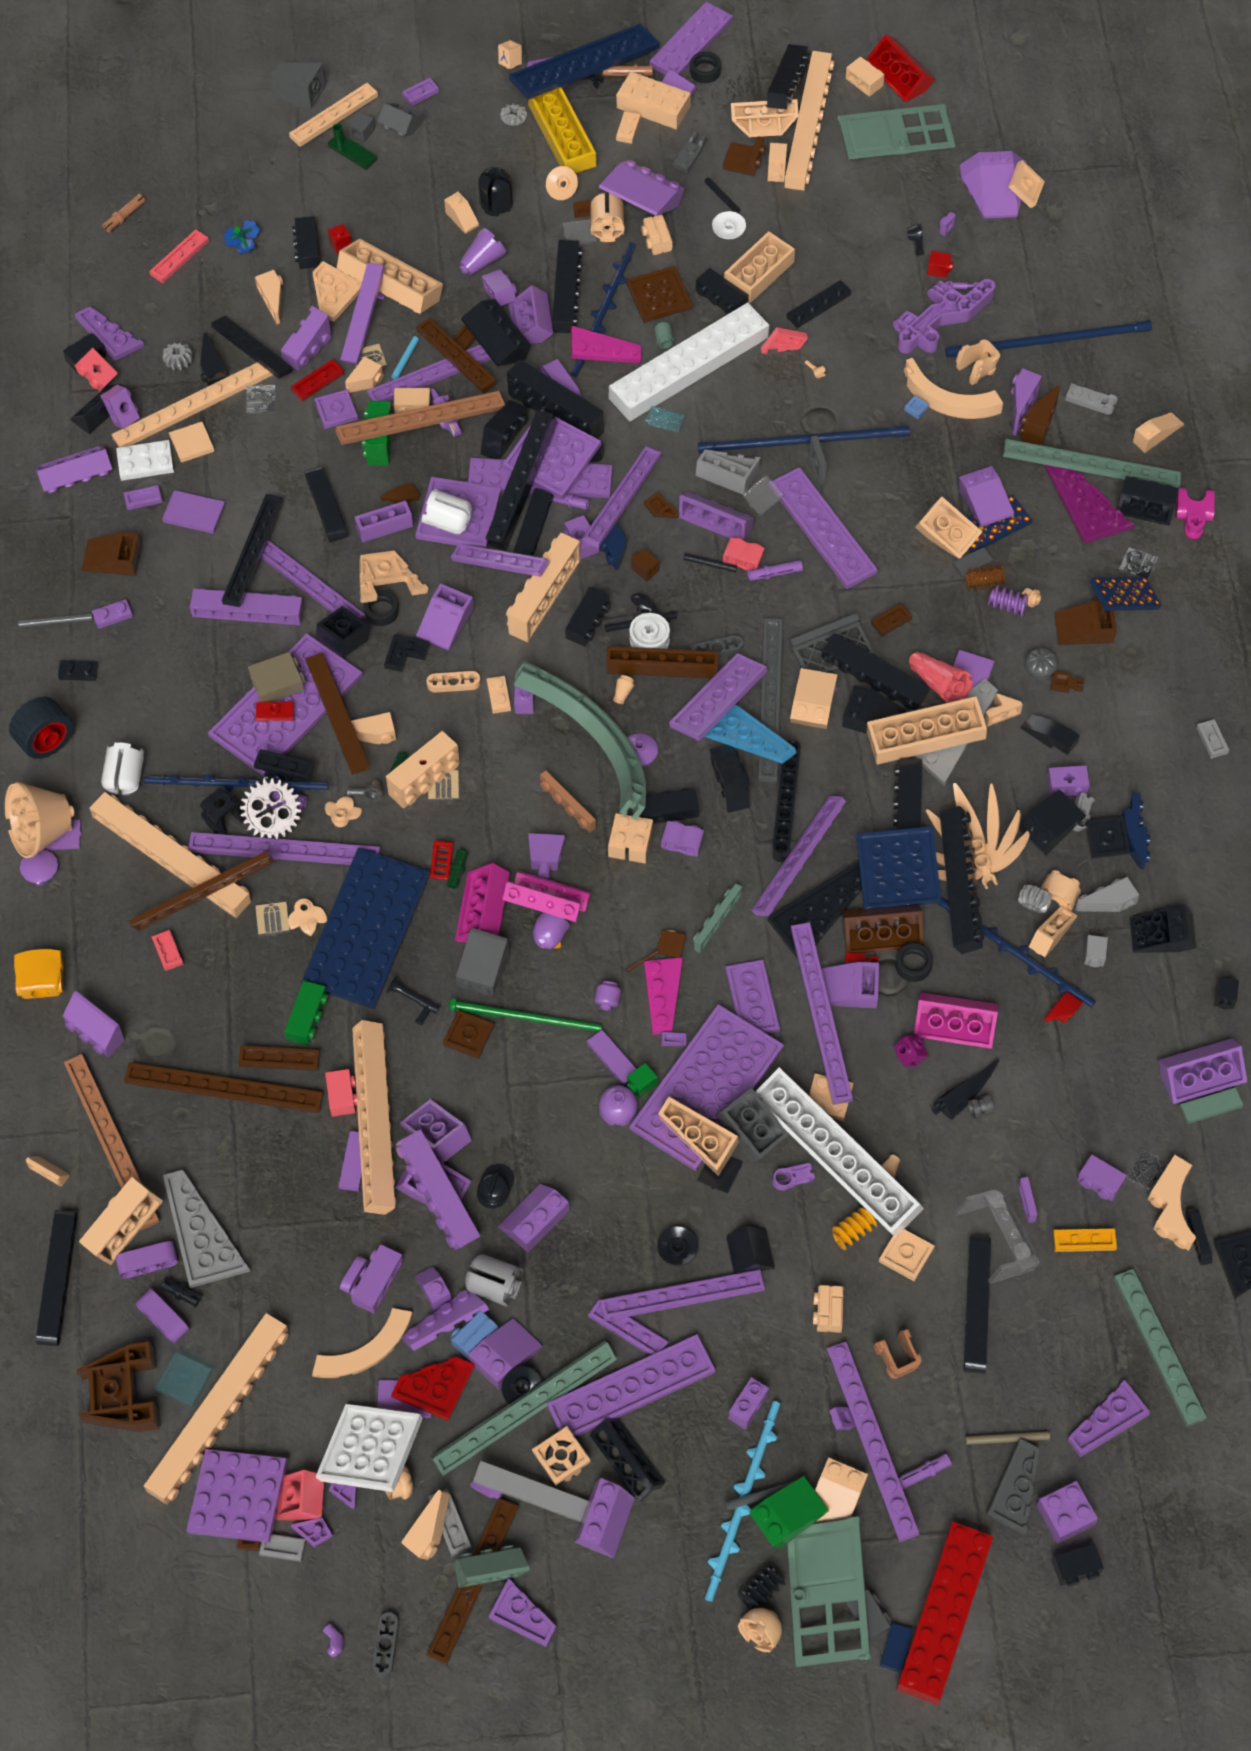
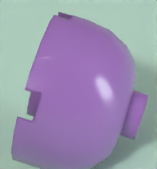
(618, 1105)

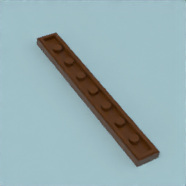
(337, 714)
(201, 891)
(466, 1597)

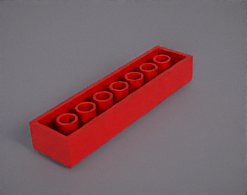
(945, 1613)

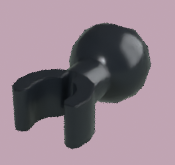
(594, 79)

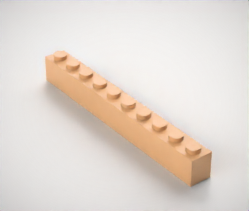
(808, 120)
(166, 851)
(373, 1118)
(216, 1409)

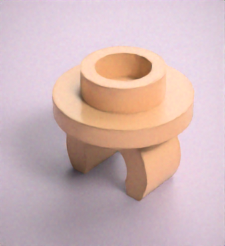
(1032, 596)

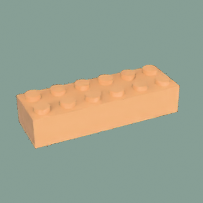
(399, 279)
(541, 592)
(926, 730)

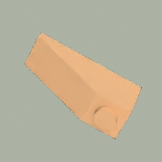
(271, 291)
(1155, 431)
(375, 729)
(1052, 931)
(428, 1528)

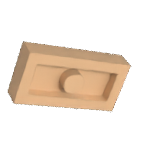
(628, 127)
(498, 694)

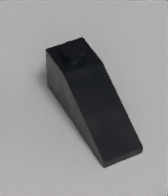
(211, 364)

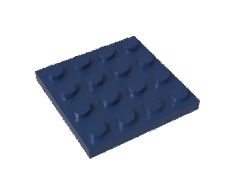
(898, 867)

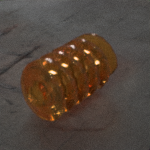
(984, 577)

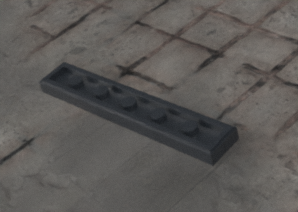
(251, 347)

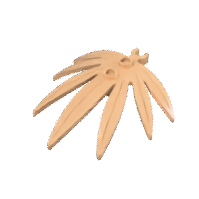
(986, 857)

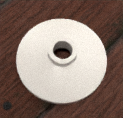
(729, 225)

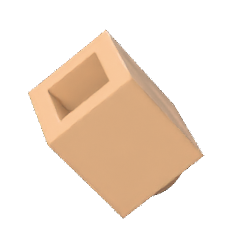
(510, 54)

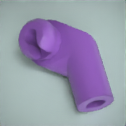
(336, 1641)

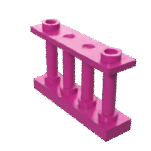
(546, 896)

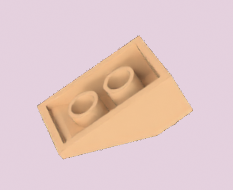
(948, 528)
(813, 698)
(839, 1490)

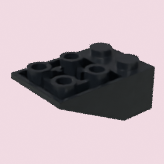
(1163, 931)

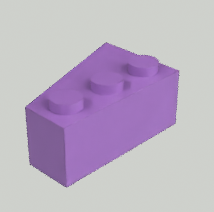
(308, 340)

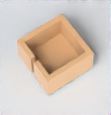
(632, 835)

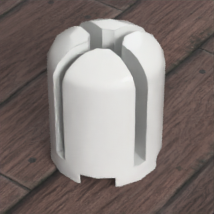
(447, 512)
(122, 769)

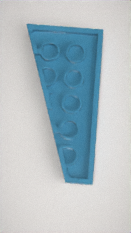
(748, 734)

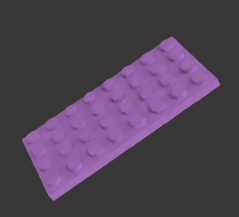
(245, 737)
(710, 1074)

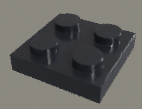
(1107, 837)

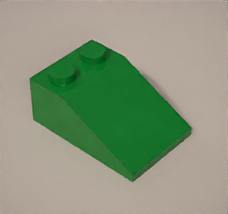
(789, 1512)

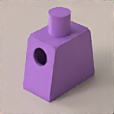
(546, 852)

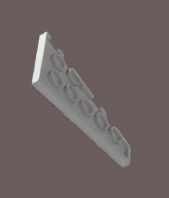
(943, 761)

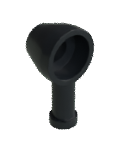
(915, 234)

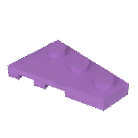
(521, 1615)

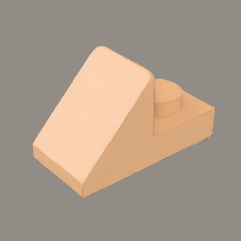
(1004, 709)

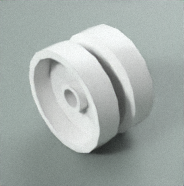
(649, 631)

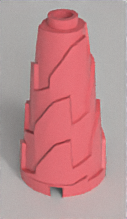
(944, 679)

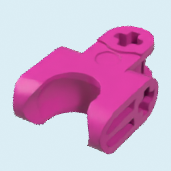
(1194, 512)

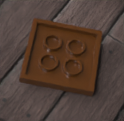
(659, 294)

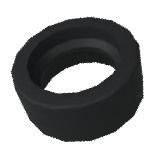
(707, 58)
(385, 619)
(914, 948)

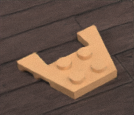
(385, 569)

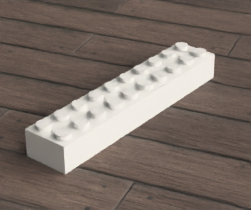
(688, 361)
(838, 1153)

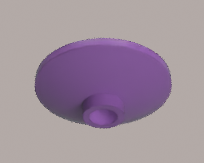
(649, 749)

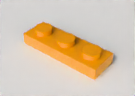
(1084, 1240)

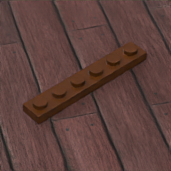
(456, 355)

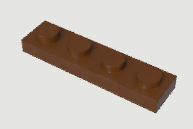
(279, 1058)

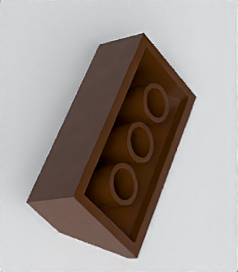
(882, 928)

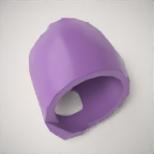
(549, 931)

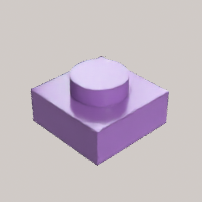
(947, 223)
(842, 1418)

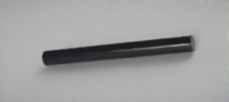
(626, 624)

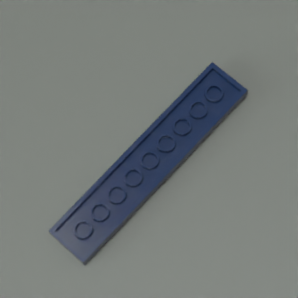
(583, 61)

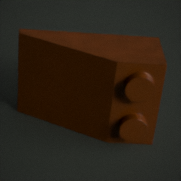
(1039, 417)

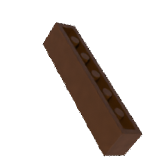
(661, 662)

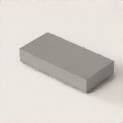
(283, 1548)

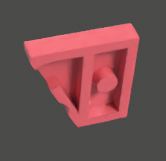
(784, 340)

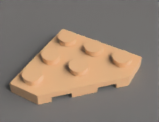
(334, 290)

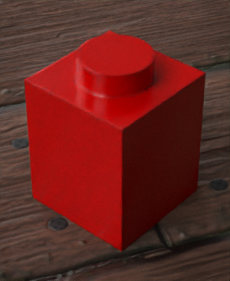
(339, 237)
(939, 264)

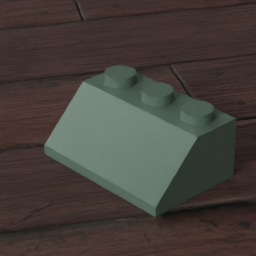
(490, 1566)

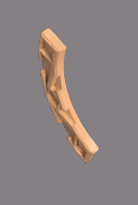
(367, 1355)

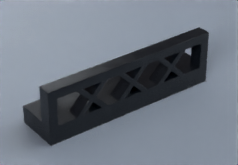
(628, 1454)

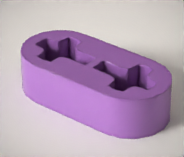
(353, 1275)

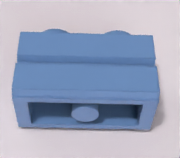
(472, 1333)

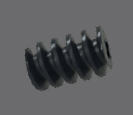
(761, 1587)

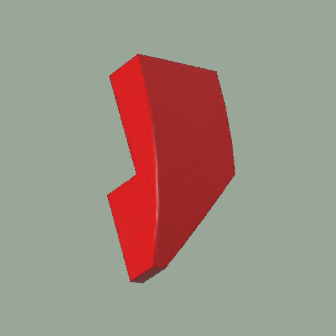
(1064, 1009)

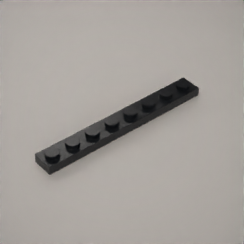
(252, 550)

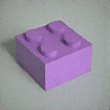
(1067, 1512)

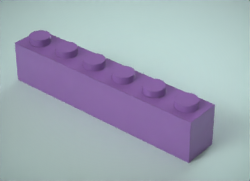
(254, 607)
(437, 1190)

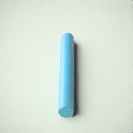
(405, 357)

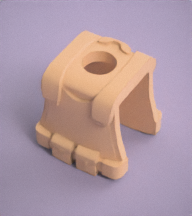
(984, 364)

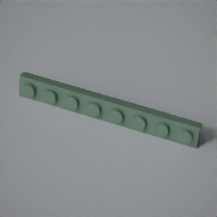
(1160, 1348)

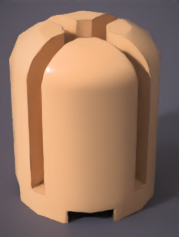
(613, 219)

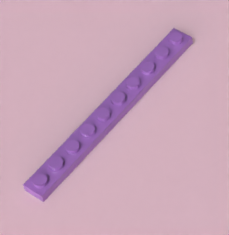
(278, 848)
(821, 1014)
(873, 1442)

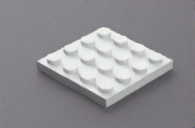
(369, 1447)

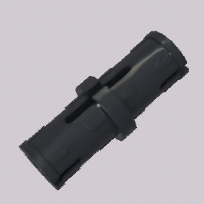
(180, 1292)

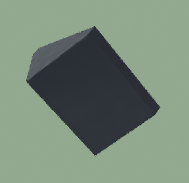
(750, 1250)

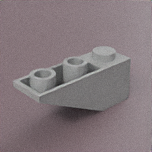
(1112, 898)

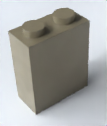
(276, 678)

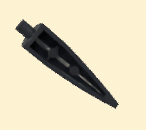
(957, 1099)

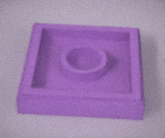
(336, 409)

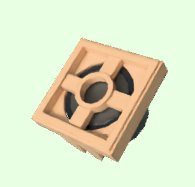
(561, 1456)

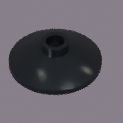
(677, 1237)
(523, 1374)

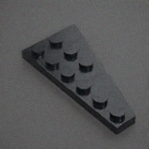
(819, 906)
(1236, 1261)

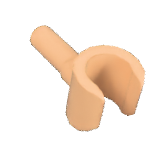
(818, 371)

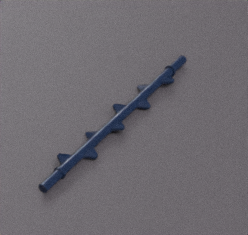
(607, 303)
(228, 784)
(1034, 967)

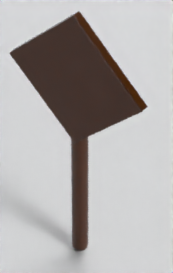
(669, 944)

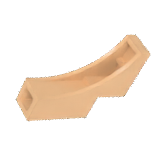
(1167, 1196)

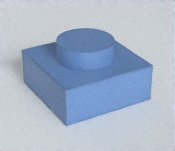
(916, 407)

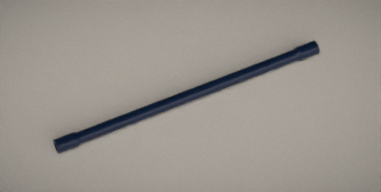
(1136, 327)
(897, 431)

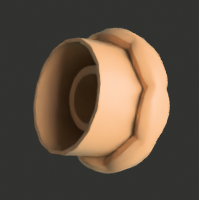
(404, 1486)

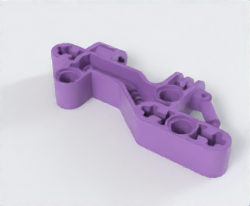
(948, 309)

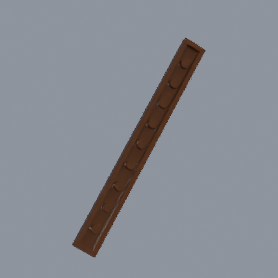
(223, 1087)

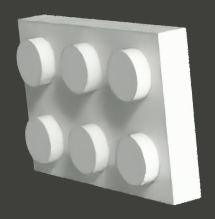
(144, 460)

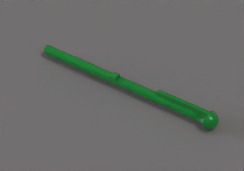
(496, 1012)

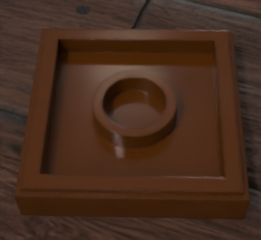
(468, 1034)

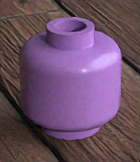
(607, 995)

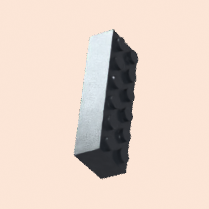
(545, 394)

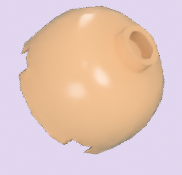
(761, 1627)

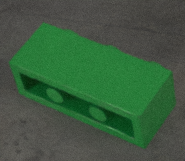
(306, 1013)

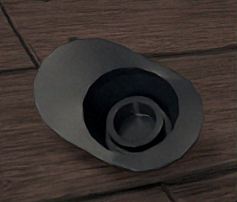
(495, 1186)

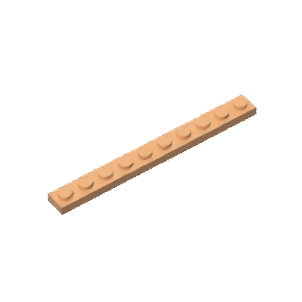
(190, 405)

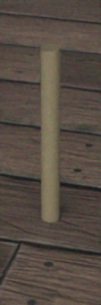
(1002, 1438)

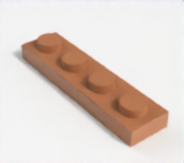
(571, 806)

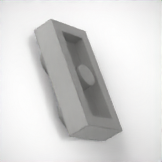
(1212, 738)

